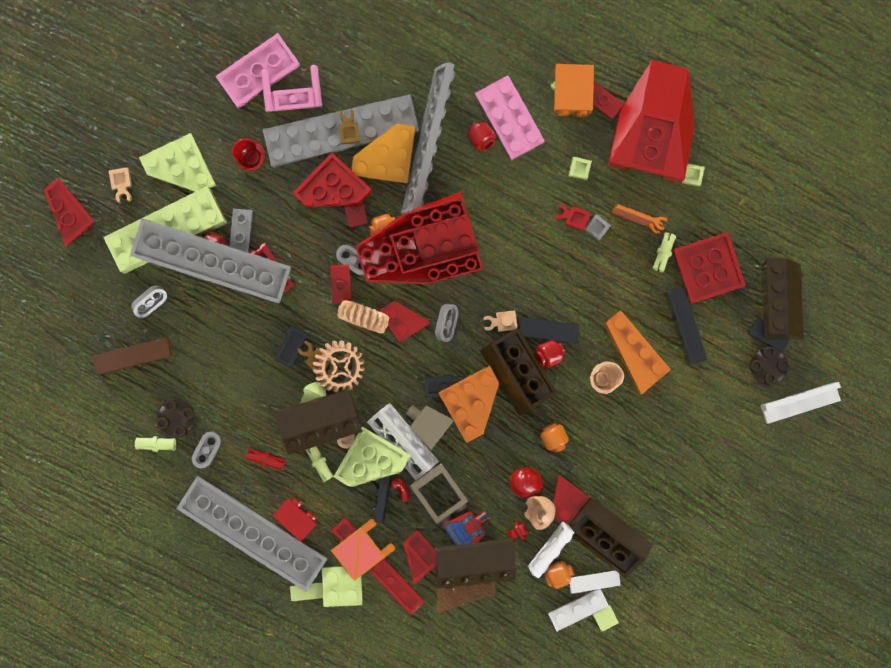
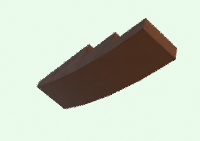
(132, 356)

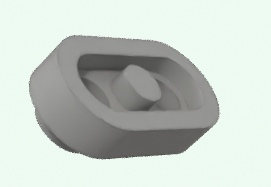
(353, 259)
(149, 301)
(446, 322)
(206, 449)

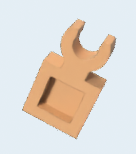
(120, 181)
(504, 321)

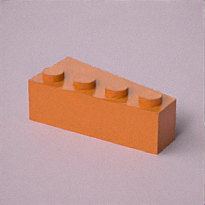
(637, 355)

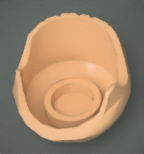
(606, 377)
(540, 512)

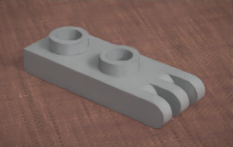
(241, 229)

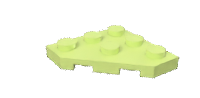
(179, 164)
(370, 460)

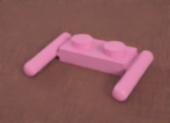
(292, 98)

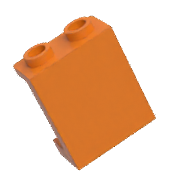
(573, 89)

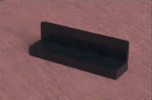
(685, 326)

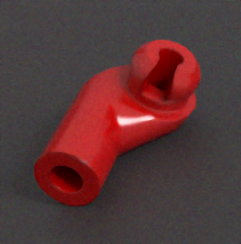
(402, 488)

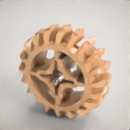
(363, 316)
(333, 371)

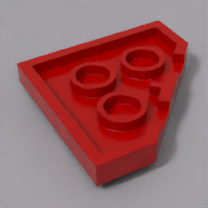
(332, 185)

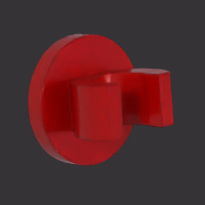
(519, 530)

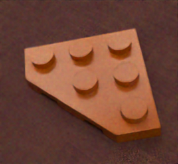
(471, 402)

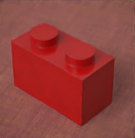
(295, 518)

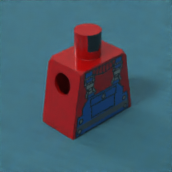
(466, 527)

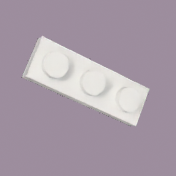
(551, 549)
(578, 609)

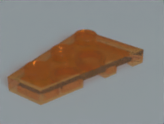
(462, 595)

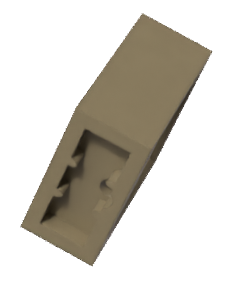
(445, 516)

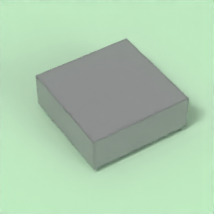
(597, 227)

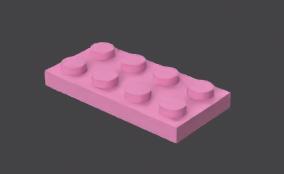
(244, 78)
(509, 117)

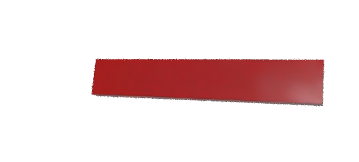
(385, 574)

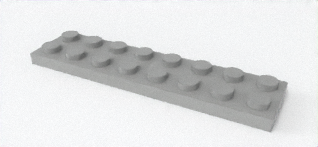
(322, 135)
(428, 135)
(210, 260)
(252, 533)

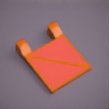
(640, 218)
(359, 552)

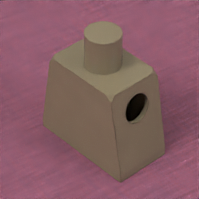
(428, 424)

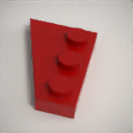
(68, 212)

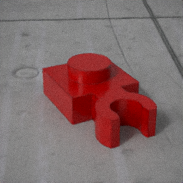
(575, 218)

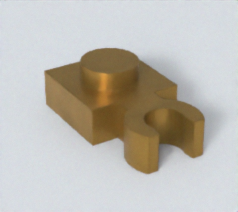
(349, 131)
(311, 356)

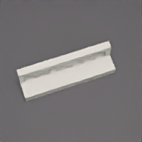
(801, 402)
(405, 439)

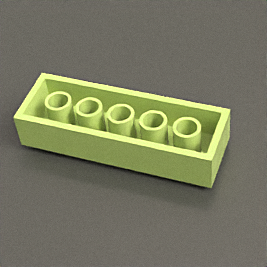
(192, 214)

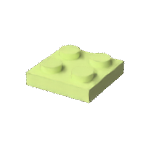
(340, 588)

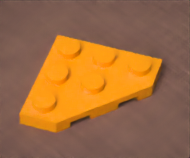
(387, 155)

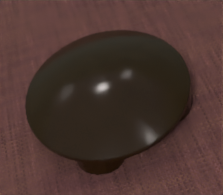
(769, 366)
(176, 418)

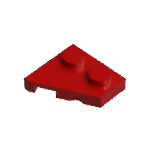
(403, 321)
(567, 501)
(419, 555)

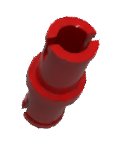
(265, 459)

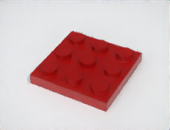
(709, 268)

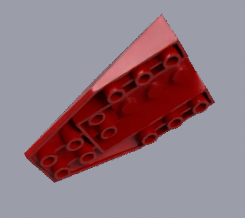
(656, 124)
(423, 245)

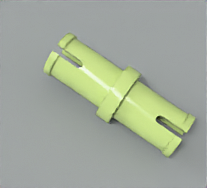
(664, 252)
(155, 444)
(319, 463)

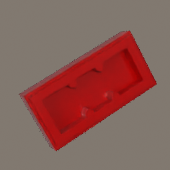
(605, 101)
(356, 215)
(340, 283)

